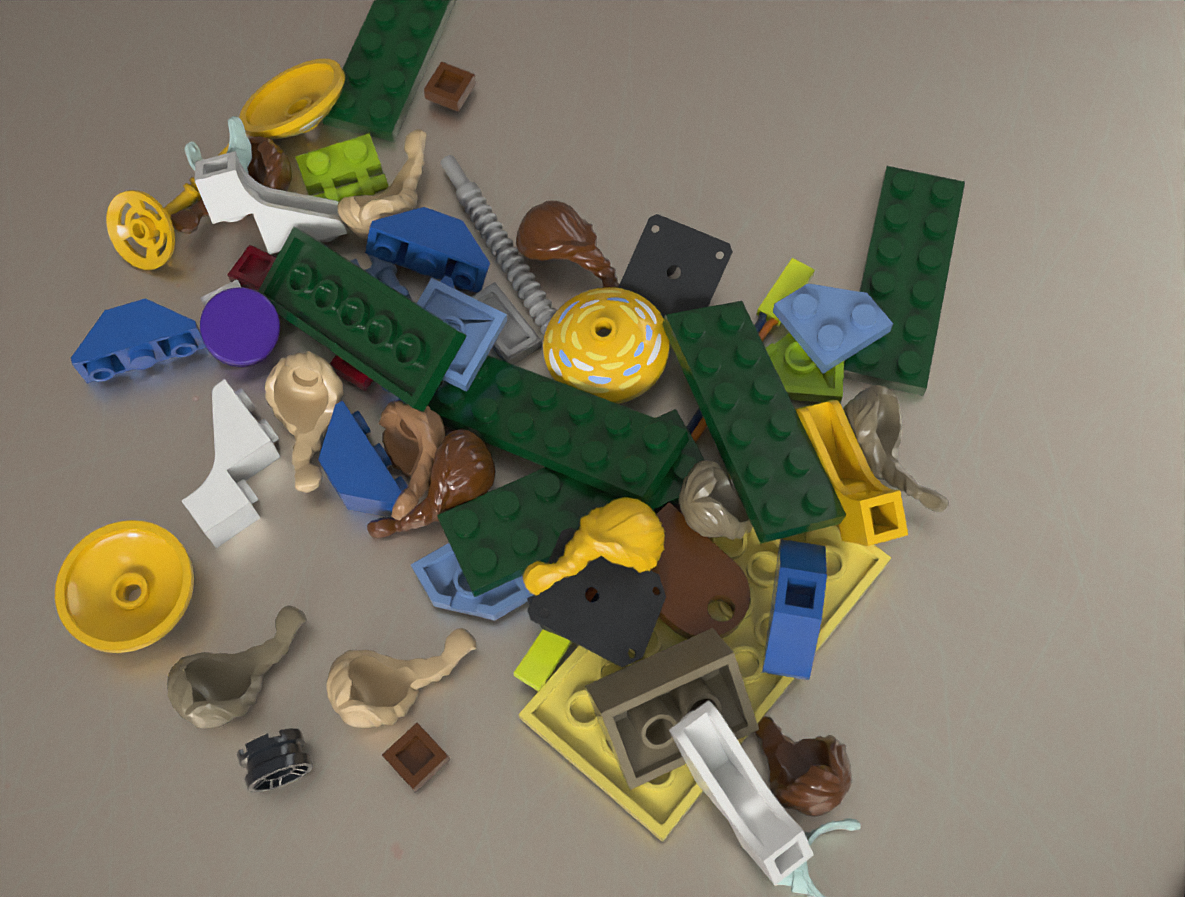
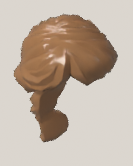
(411, 445)

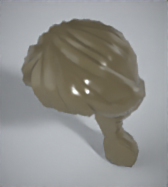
(877, 427)
(712, 503)
(222, 686)

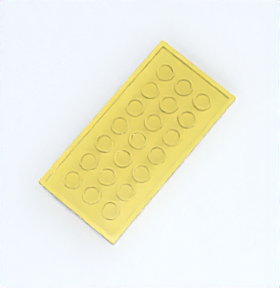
(569, 723)

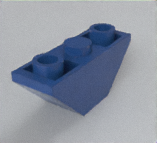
(430, 245)
(133, 339)
(356, 466)
(795, 609)

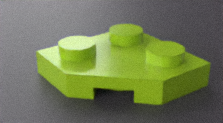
(802, 376)

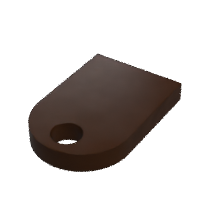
(694, 576)

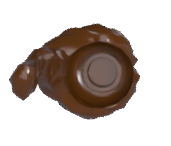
(268, 167)
(559, 232)
(459, 474)
(805, 773)

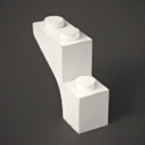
(233, 194)
(242, 449)
(740, 793)

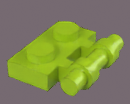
(341, 165)

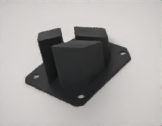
(660, 255)
(612, 624)

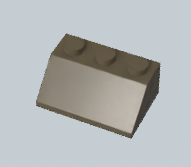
(654, 694)

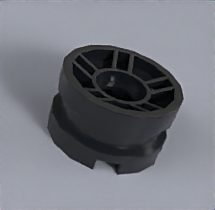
(274, 760)

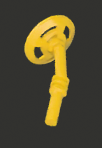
(148, 225)

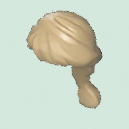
(399, 197)
(303, 398)
(379, 689)

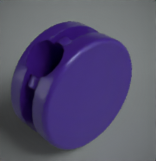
(239, 327)

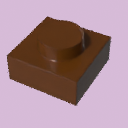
(450, 86)
(416, 757)

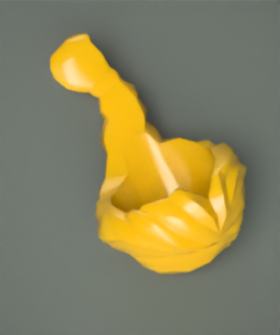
(621, 532)

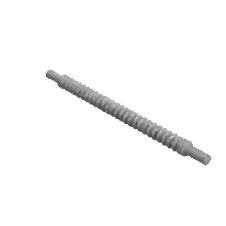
(481, 214)

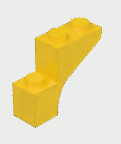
(871, 508)

